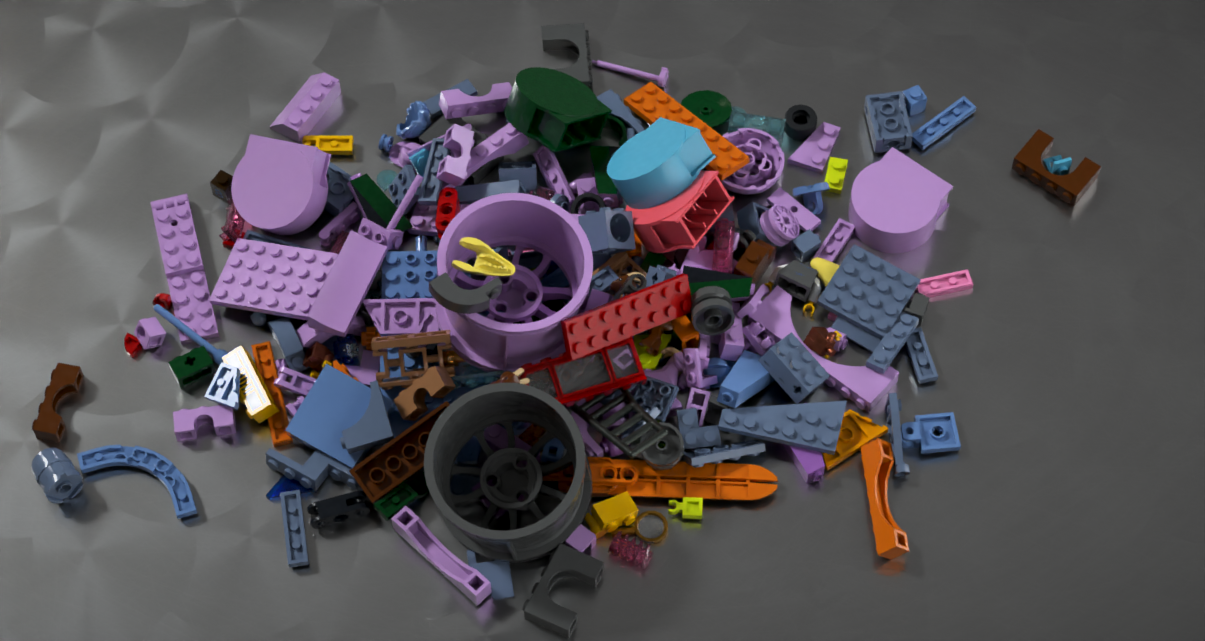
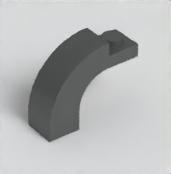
(461, 299)

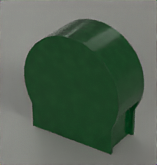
(555, 109)

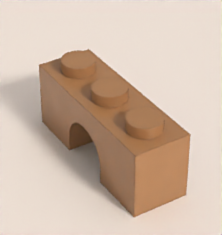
(412, 400)

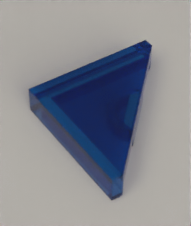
(284, 485)

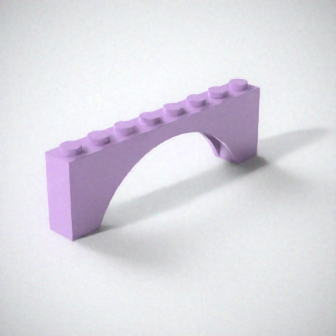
(857, 383)

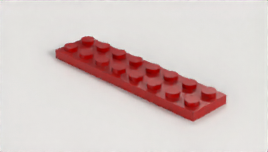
(626, 316)

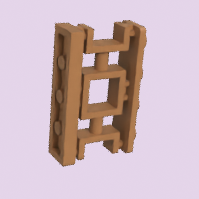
(413, 343)

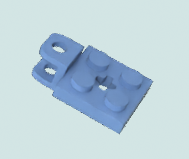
(922, 429)

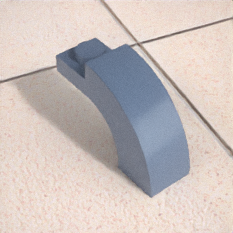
(288, 342)

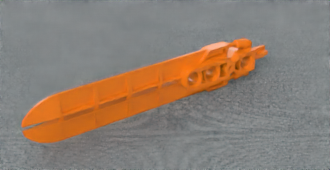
(716, 481)

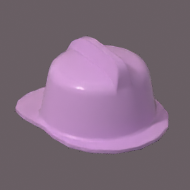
(398, 153)

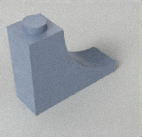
(372, 428)

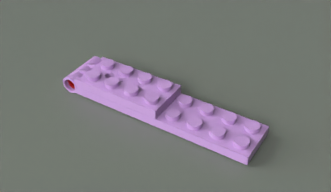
(184, 266)

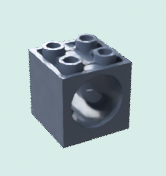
(608, 230)

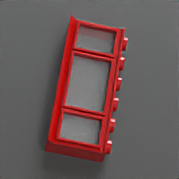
(588, 375)

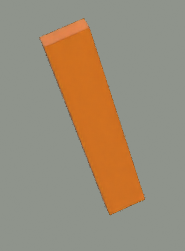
(267, 368)

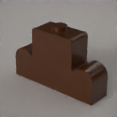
(755, 261)

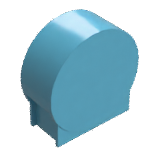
(658, 163)

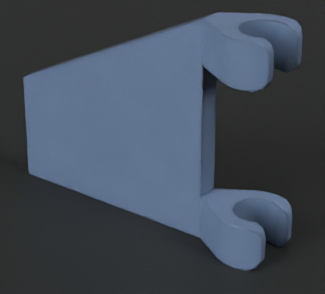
(497, 573)

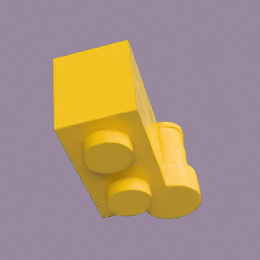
(611, 514)

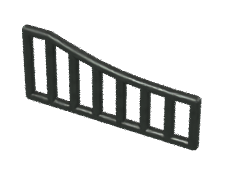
(613, 435)

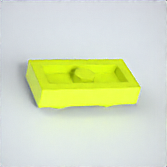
(836, 174)

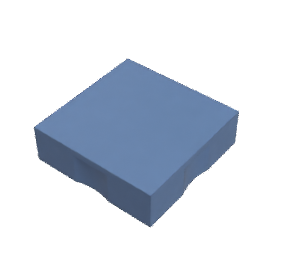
(328, 409)

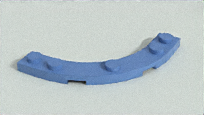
(146, 460)

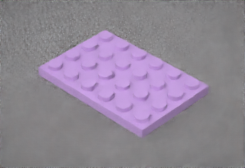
(272, 278)

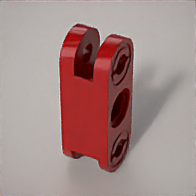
(447, 209)

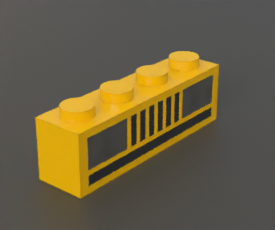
(252, 387)

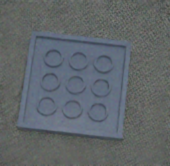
(868, 291)

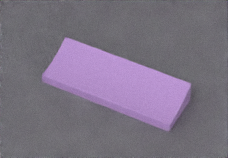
(346, 285)

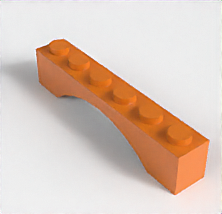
(877, 463)

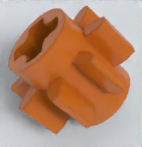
(366, 337)

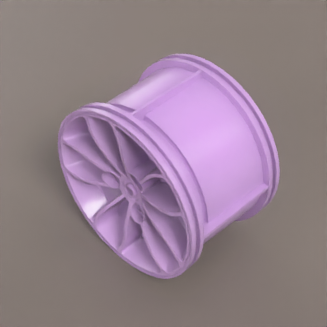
(527, 222)

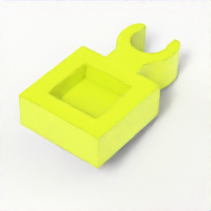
(690, 507)

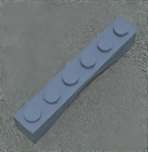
(620, 111)

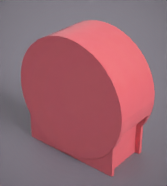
(684, 218)

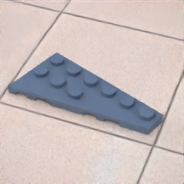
(799, 425)

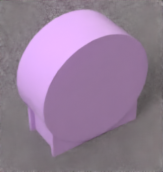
(280, 185)
(896, 203)

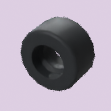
(803, 113)

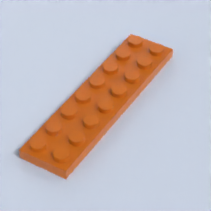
(652, 103)

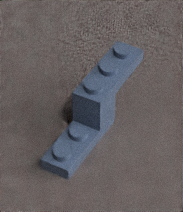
(313, 471)

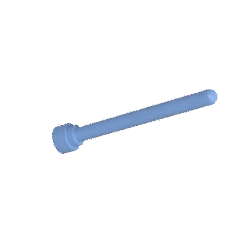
(217, 353)

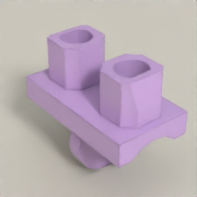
(754, 341)

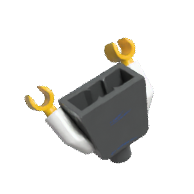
(799, 281)

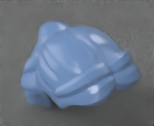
(416, 121)

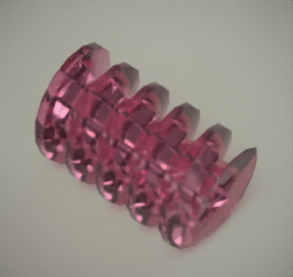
(631, 550)

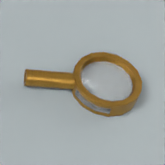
(648, 527)

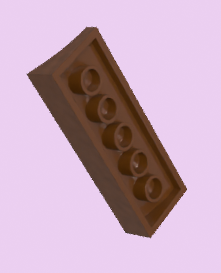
(396, 459)

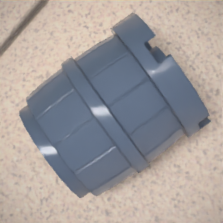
(56, 475)

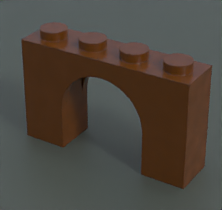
(1067, 187)

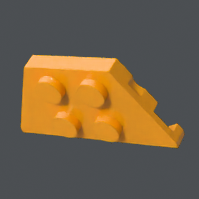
(854, 433)

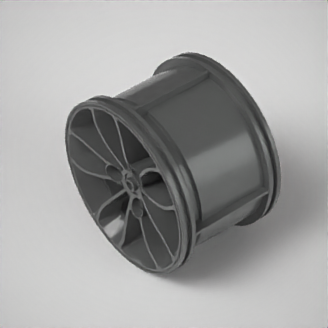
(470, 417)

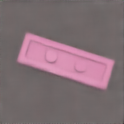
(945, 284)

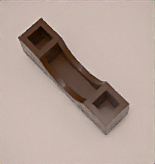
(64, 381)

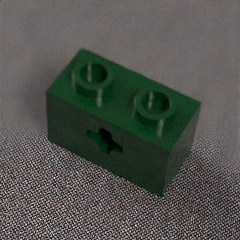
(192, 366)

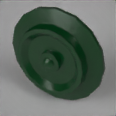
(709, 107)

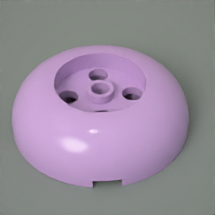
(759, 146)

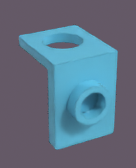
(1060, 165)

